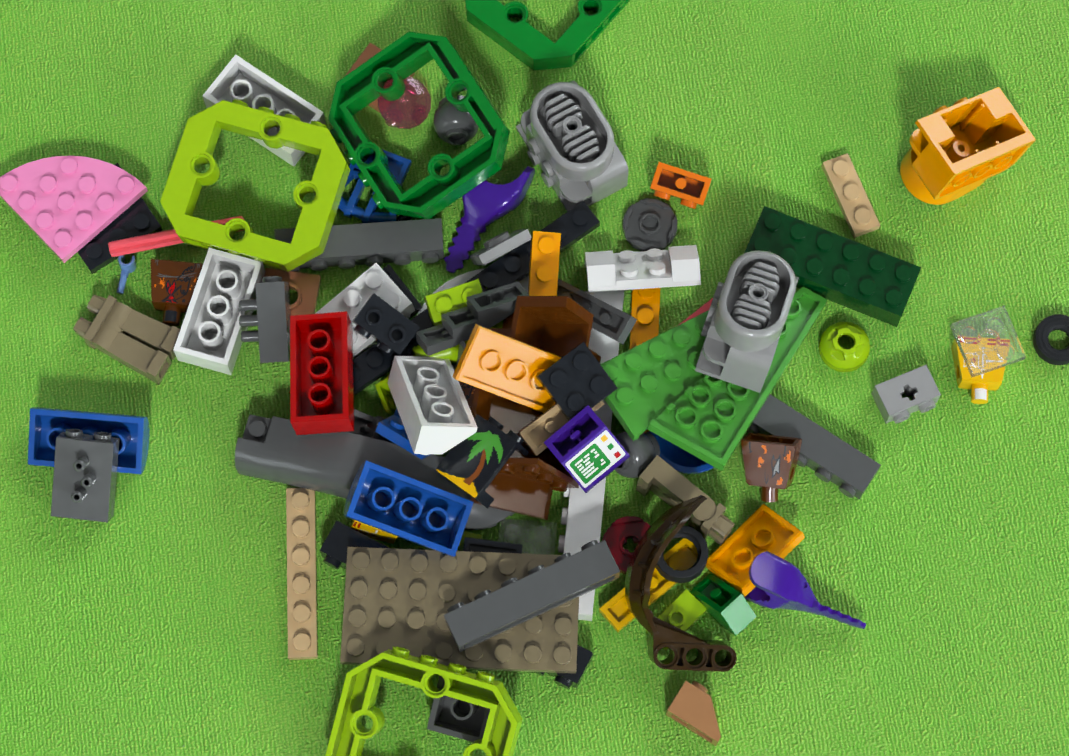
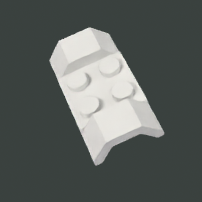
(642, 269)

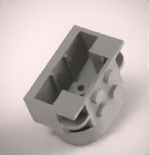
(573, 145)
(747, 319)

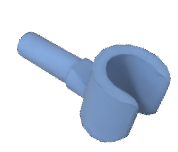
(125, 270)

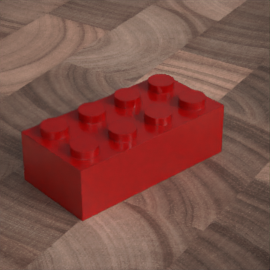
(321, 373)

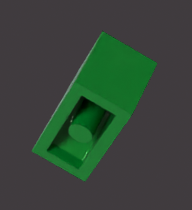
(724, 604)

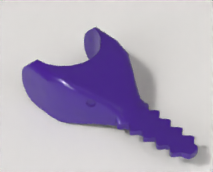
(481, 208)
(785, 587)

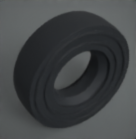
(1042, 345)

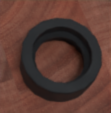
(693, 572)

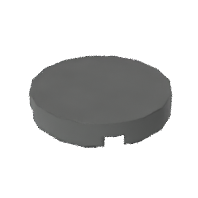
(649, 225)

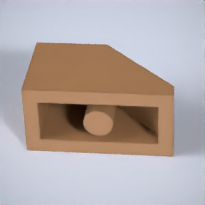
(695, 711)

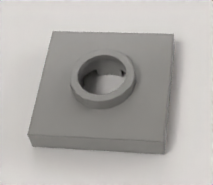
(499, 246)

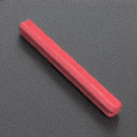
(151, 241)

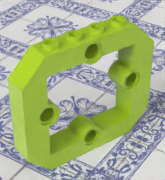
(198, 148)
(362, 687)

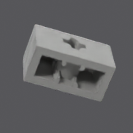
(916, 383)

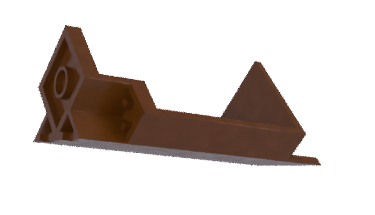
(528, 482)

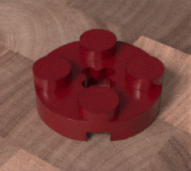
(617, 536)

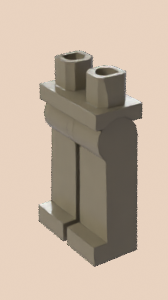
(129, 337)
(675, 489)

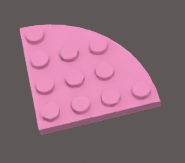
(69, 199)

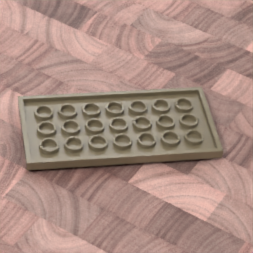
(402, 603)

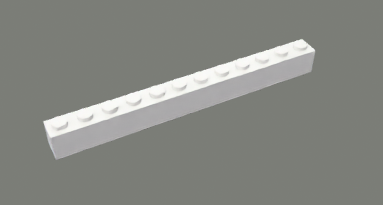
(585, 510)

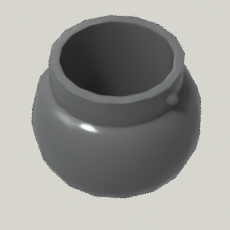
(453, 125)
(641, 453)

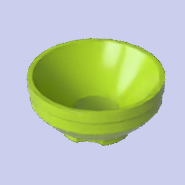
(844, 359)

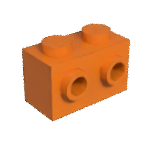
(680, 183)

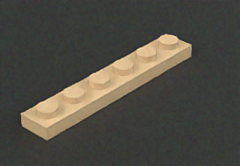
(301, 574)

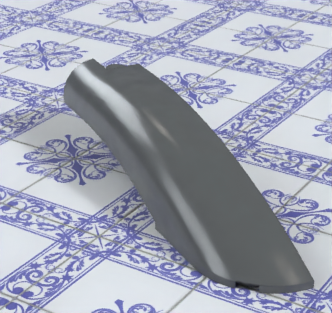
(332, 460)

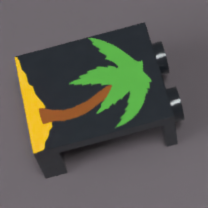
(480, 458)

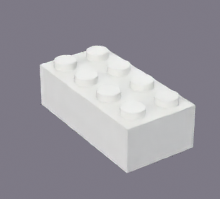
(248, 84)
(357, 294)
(211, 325)

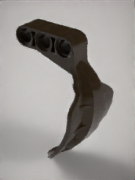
(638, 594)

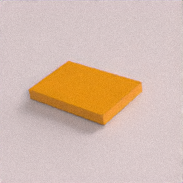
(758, 534)

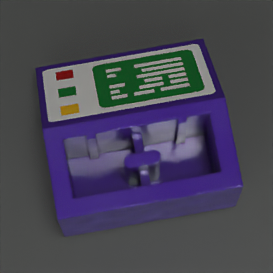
(587, 449)

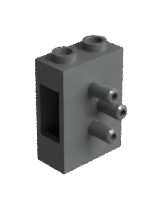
(272, 319)
(85, 475)

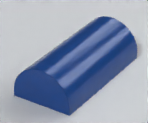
(49, 423)
(407, 508)

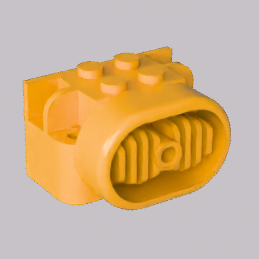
(963, 147)

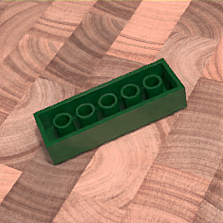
(837, 266)

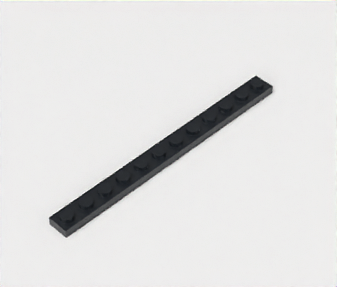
(506, 270)

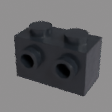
(384, 325)

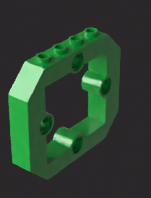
(530, 44)
(466, 169)

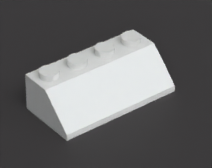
(430, 403)

